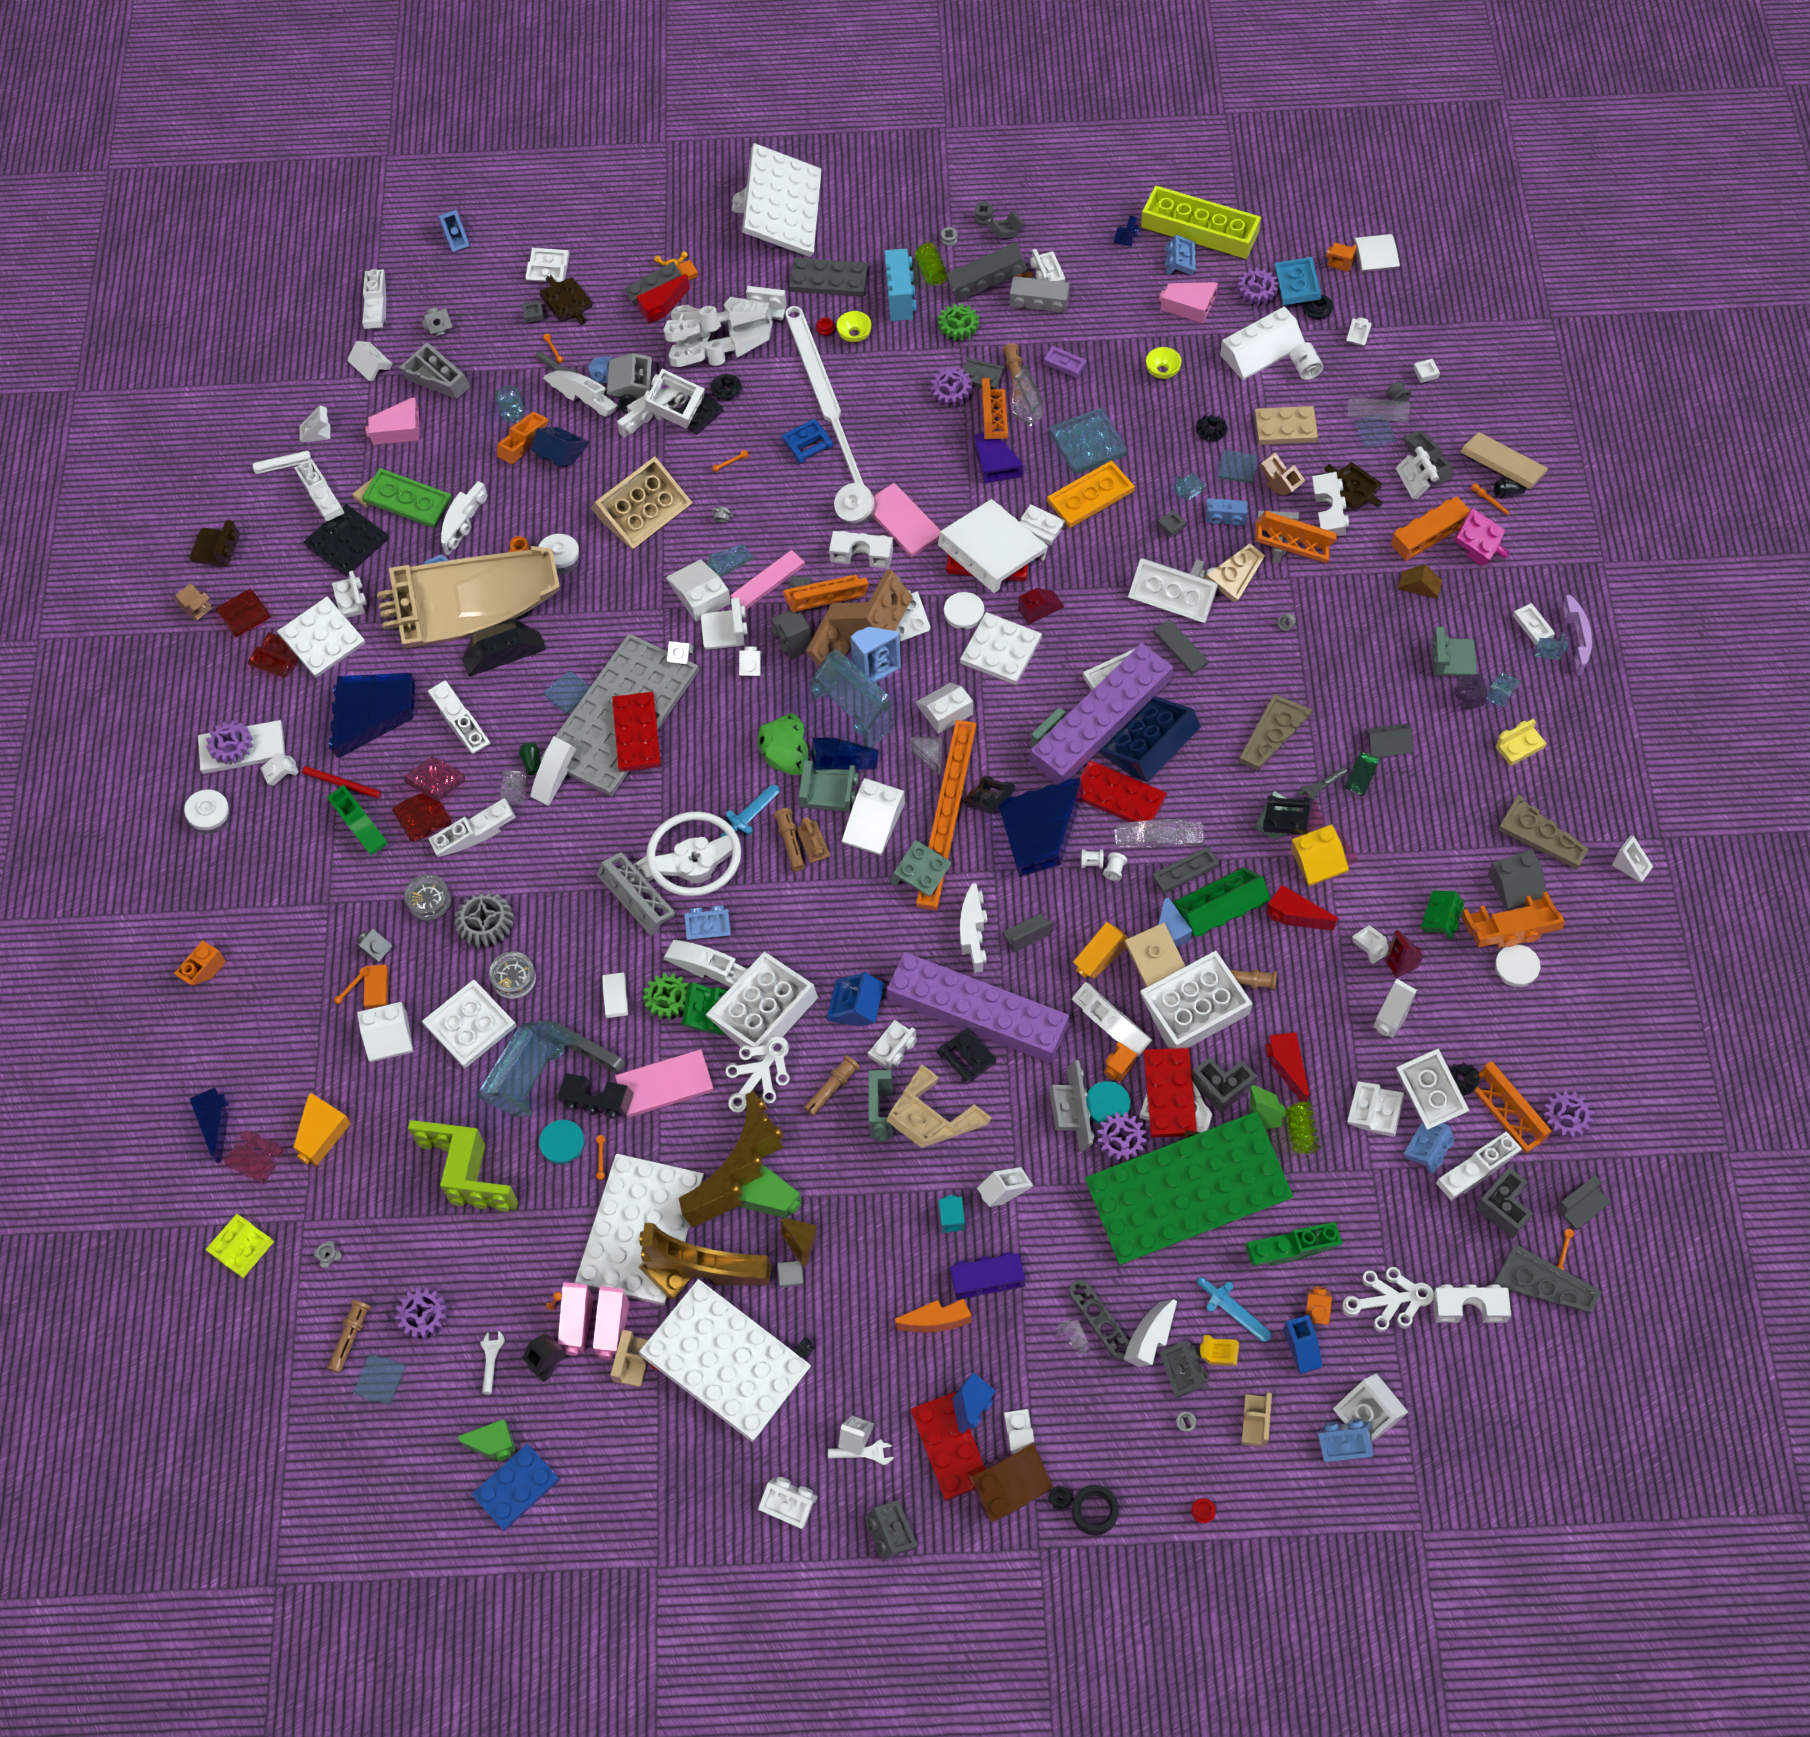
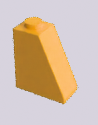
(1101, 951)
(318, 1130)

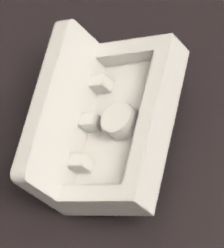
(1046, 266)

